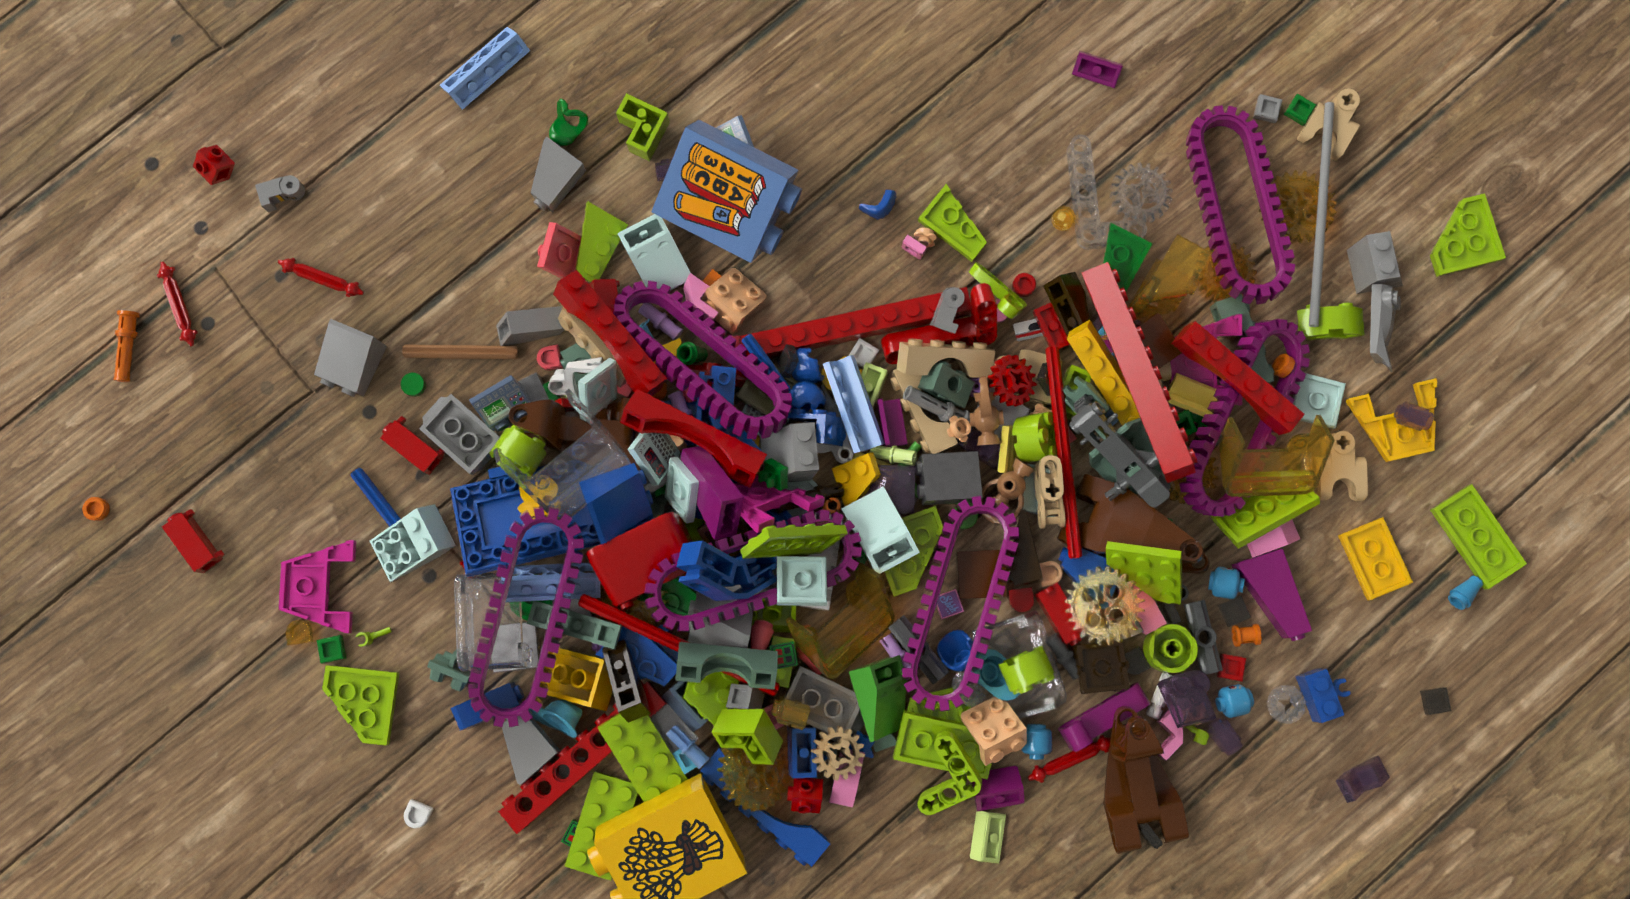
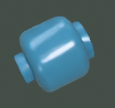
(1226, 582)
(1234, 701)
(1038, 741)

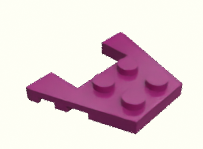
(1182, 365)
(761, 499)
(306, 586)

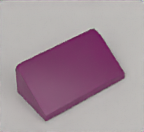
(1097, 69)

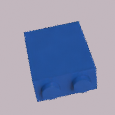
(616, 500)

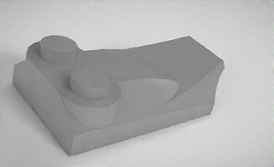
(1383, 310)
(459, 433)
(828, 702)

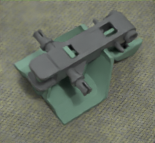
(1123, 454)

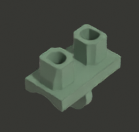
(447, 665)

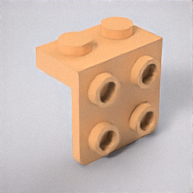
(733, 299)
(995, 729)

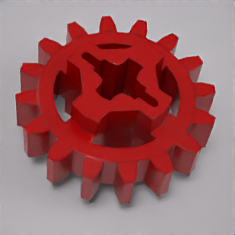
(1012, 380)

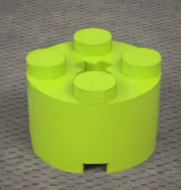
(1034, 436)
(520, 449)
(1177, 637)
(1027, 669)

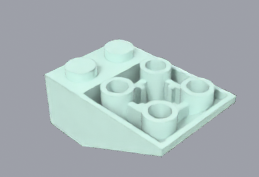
(654, 253)
(881, 530)
(412, 542)

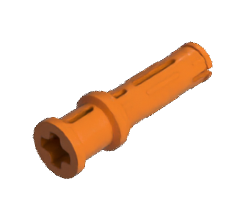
(126, 334)

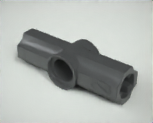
(1199, 621)
(929, 662)

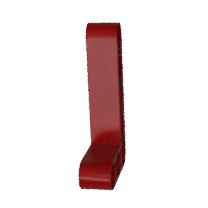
(977, 328)

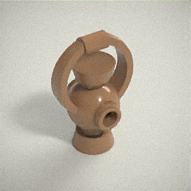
(986, 417)
(1005, 494)

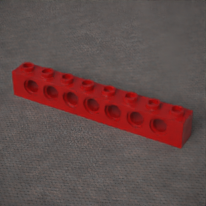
(520, 818)

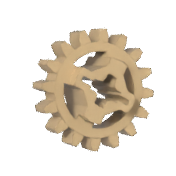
(833, 761)

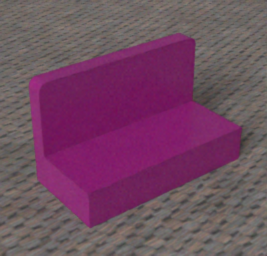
(891, 422)
(1000, 790)

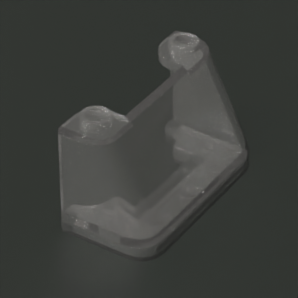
(471, 603)
(1029, 633)

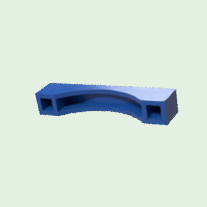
(802, 839)

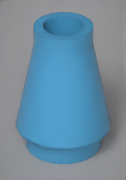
(1465, 593)

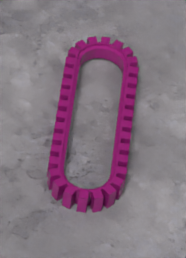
(1265, 193)
(724, 347)
(1227, 398)
(952, 530)
(840, 573)
(542, 674)

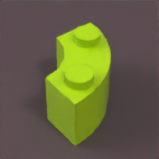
(1334, 322)

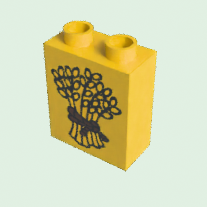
(669, 846)

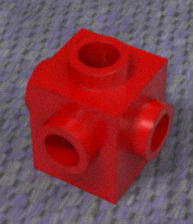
(213, 164)
(805, 795)

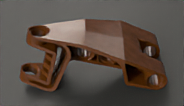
(560, 429)
(1133, 522)
(1138, 786)

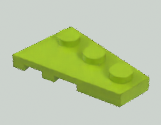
(952, 224)
(597, 241)

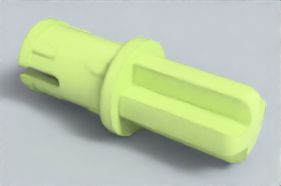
(895, 454)

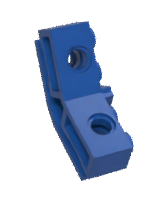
(722, 381)
(713, 570)

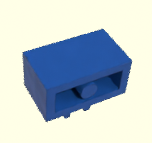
(1321, 694)
(799, 752)

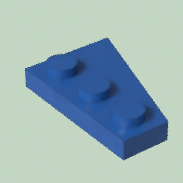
(648, 657)

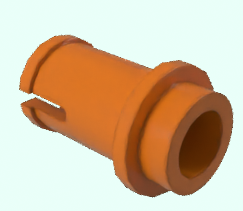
(836, 501)

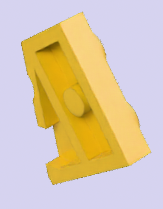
(856, 476)

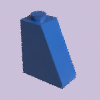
(1078, 566)
(503, 697)

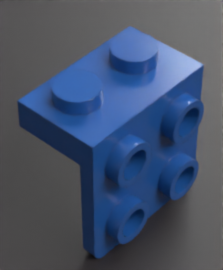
(829, 428)

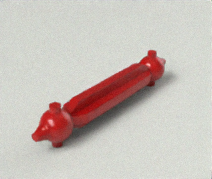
(320, 277)
(177, 303)
(1069, 759)

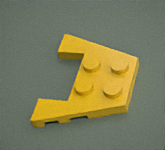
(1393, 439)

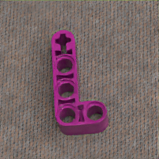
(1083, 728)

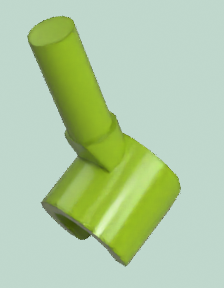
(374, 635)
(1200, 735)

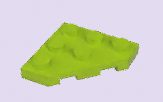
(1468, 238)
(925, 530)
(1154, 569)
(364, 700)

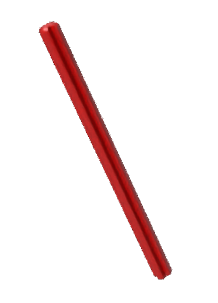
(1063, 451)
(645, 629)

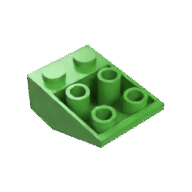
(880, 695)

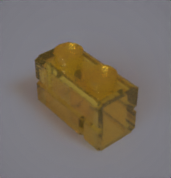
(790, 712)

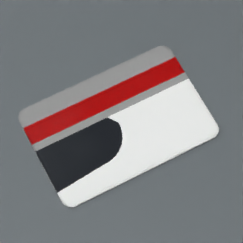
(1027, 330)

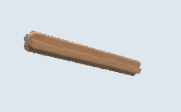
(460, 352)

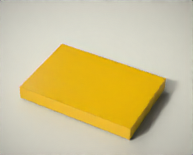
(1375, 558)

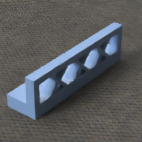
(485, 67)
(853, 404)
(543, 587)

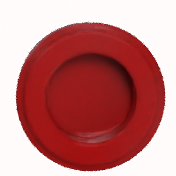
(1024, 284)

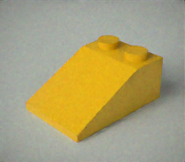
(580, 679)

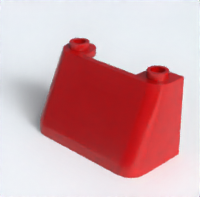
(630, 557)

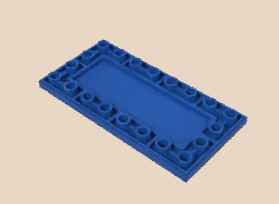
(484, 518)

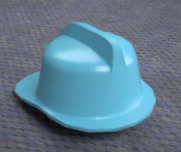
(991, 676)
(560, 716)

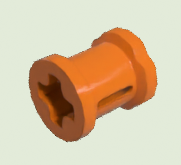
(1246, 635)

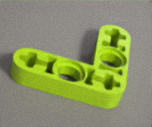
(1010, 302)
(958, 779)

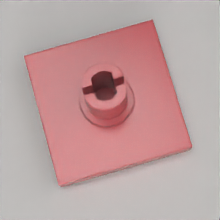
(559, 251)

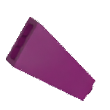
(717, 495)
(1275, 592)

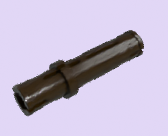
(829, 491)

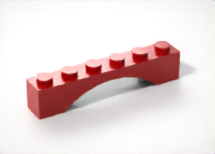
(584, 303)
(1266, 401)
(651, 415)

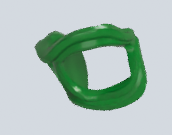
(561, 130)

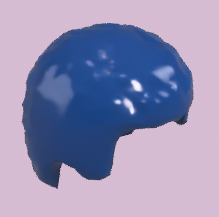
(807, 367)
(807, 395)
(955, 650)

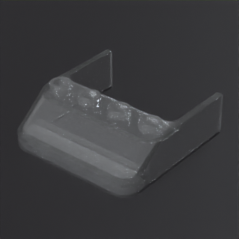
(559, 480)

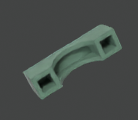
(1231, 306)
(753, 665)

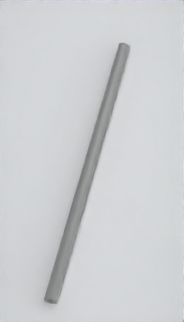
(1321, 215)

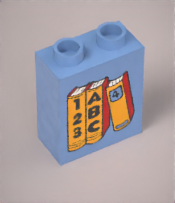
(727, 192)

